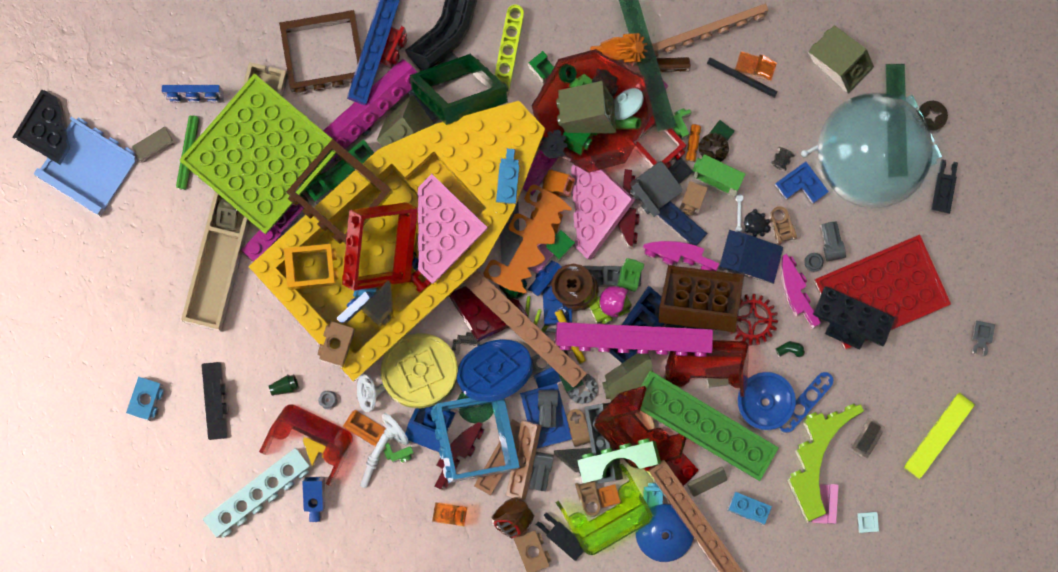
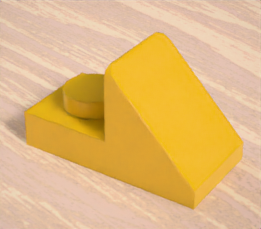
(313, 449)

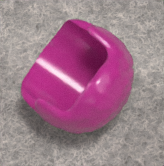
(612, 300)

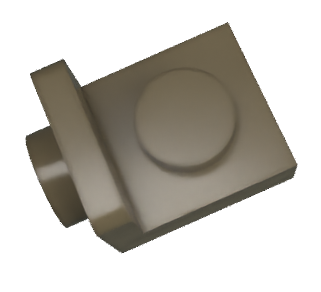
(226, 215)

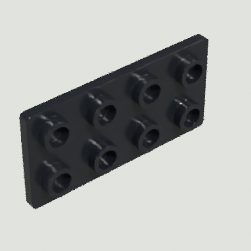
(852, 320)

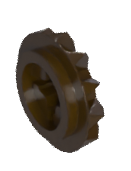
(936, 108)
(717, 140)

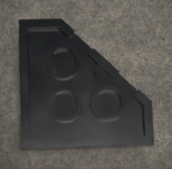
(45, 128)

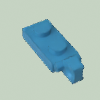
(508, 179)

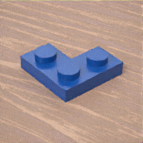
(802, 178)

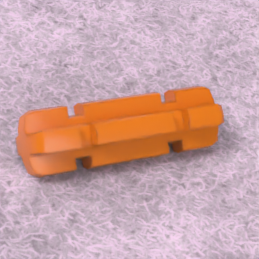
(693, 142)

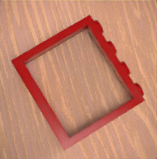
(403, 249)

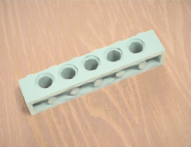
(214, 519)

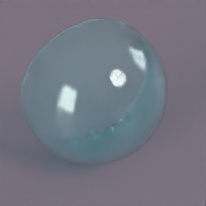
(876, 149)

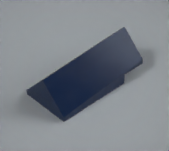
(643, 314)

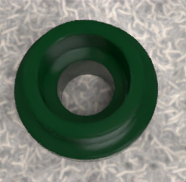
(571, 73)

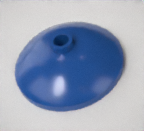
(780, 398)
(651, 540)

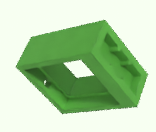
(718, 175)

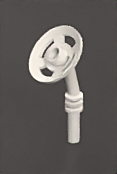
(368, 393)
(391, 431)

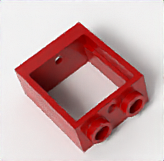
(677, 153)

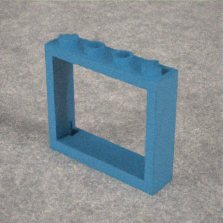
(504, 431)

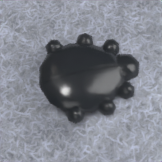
(553, 145)
(756, 223)

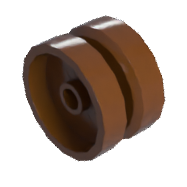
(583, 294)

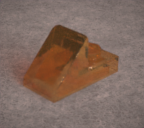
(756, 66)
(449, 514)

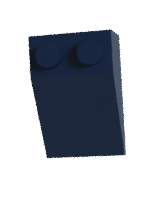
(750, 257)

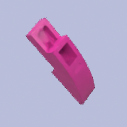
(261, 242)
(672, 251)
(793, 285)

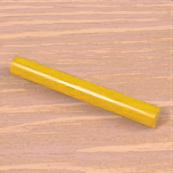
(579, 355)

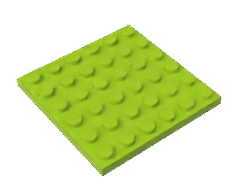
(257, 153)

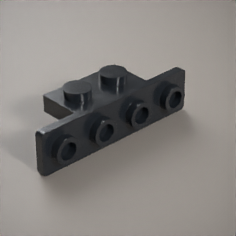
(214, 400)

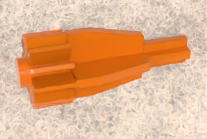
(623, 48)

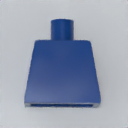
(314, 489)

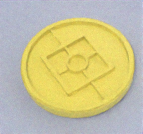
(419, 370)

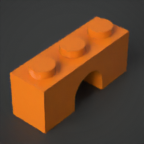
(558, 184)

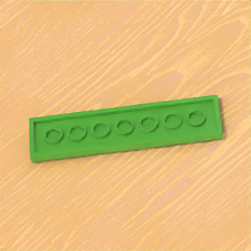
(706, 426)

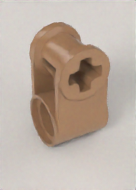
(782, 226)
(578, 431)
(588, 496)

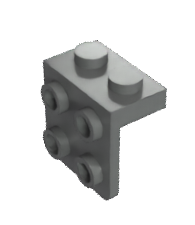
(655, 188)

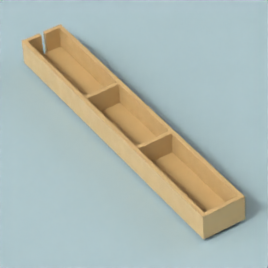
(222, 246)

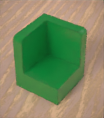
(541, 66)
(561, 245)

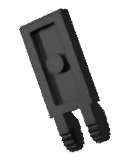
(944, 189)
(562, 537)

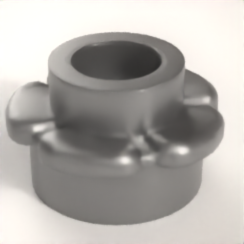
(322, 399)

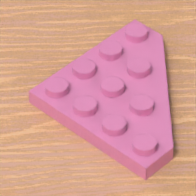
(598, 208)
(444, 229)

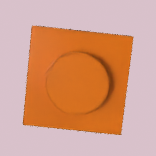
(608, 496)

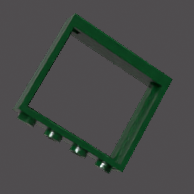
(492, 97)

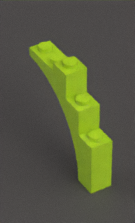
(806, 484)

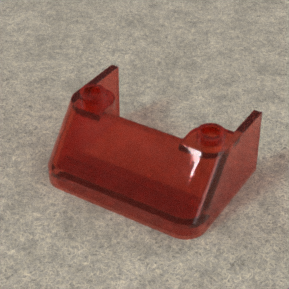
(727, 361)
(621, 426)
(335, 437)

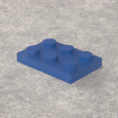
(193, 93)
(547, 436)

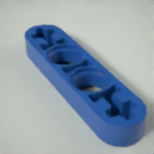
(807, 404)

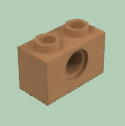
(693, 198)
(336, 356)
(524, 543)

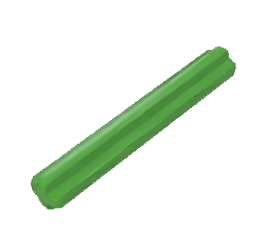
(190, 137)

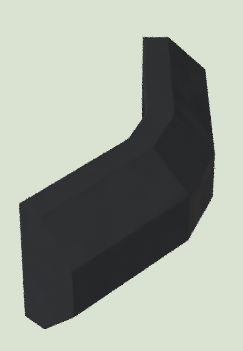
(445, 35)

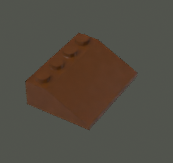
(701, 298)

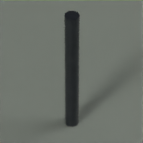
(741, 77)

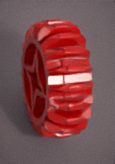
(761, 320)

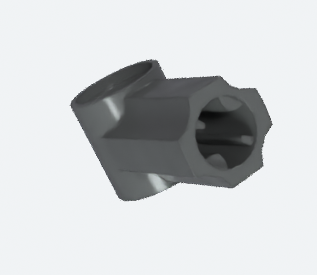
(833, 247)
(547, 402)
(541, 468)

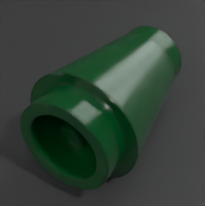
(285, 385)

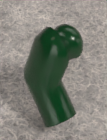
(792, 347)

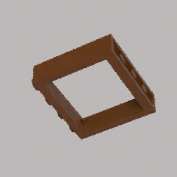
(312, 23)
(311, 212)

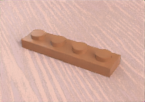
(526, 451)
(488, 483)

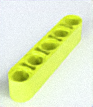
(509, 42)
(939, 435)

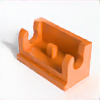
(364, 427)

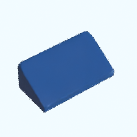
(547, 378)

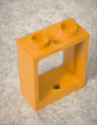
(290, 269)

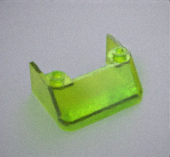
(613, 524)

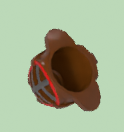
(513, 518)

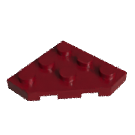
(478, 315)

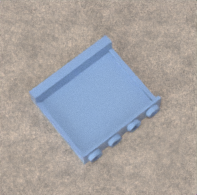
(91, 168)

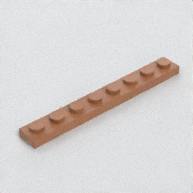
(706, 31)
(525, 328)
(693, 518)

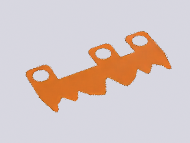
(536, 232)

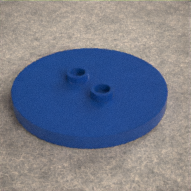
(494, 370)

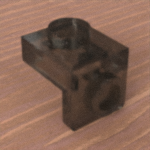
(608, 79)
(469, 339)

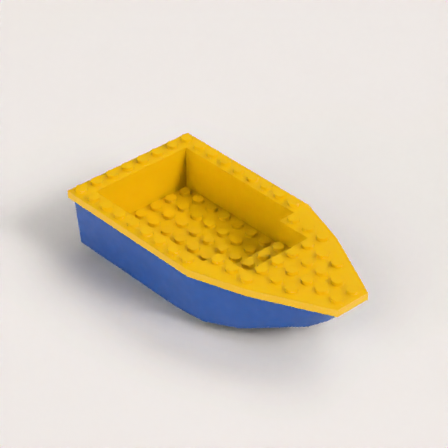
(467, 162)

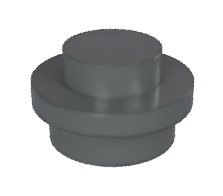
(813, 262)

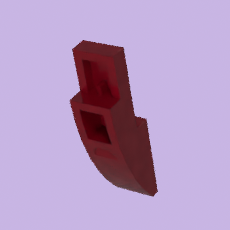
(630, 219)
(462, 447)

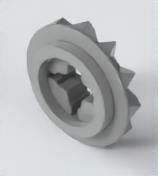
(587, 396)

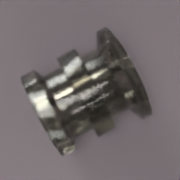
(782, 159)

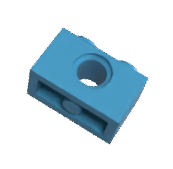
(145, 387)
(749, 508)

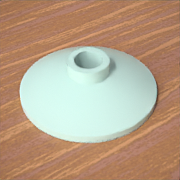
(628, 103)

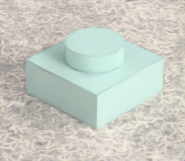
(868, 522)

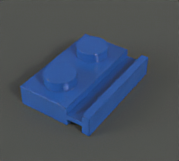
(551, 305)

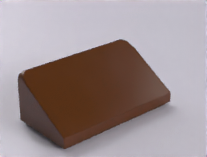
(678, 64)

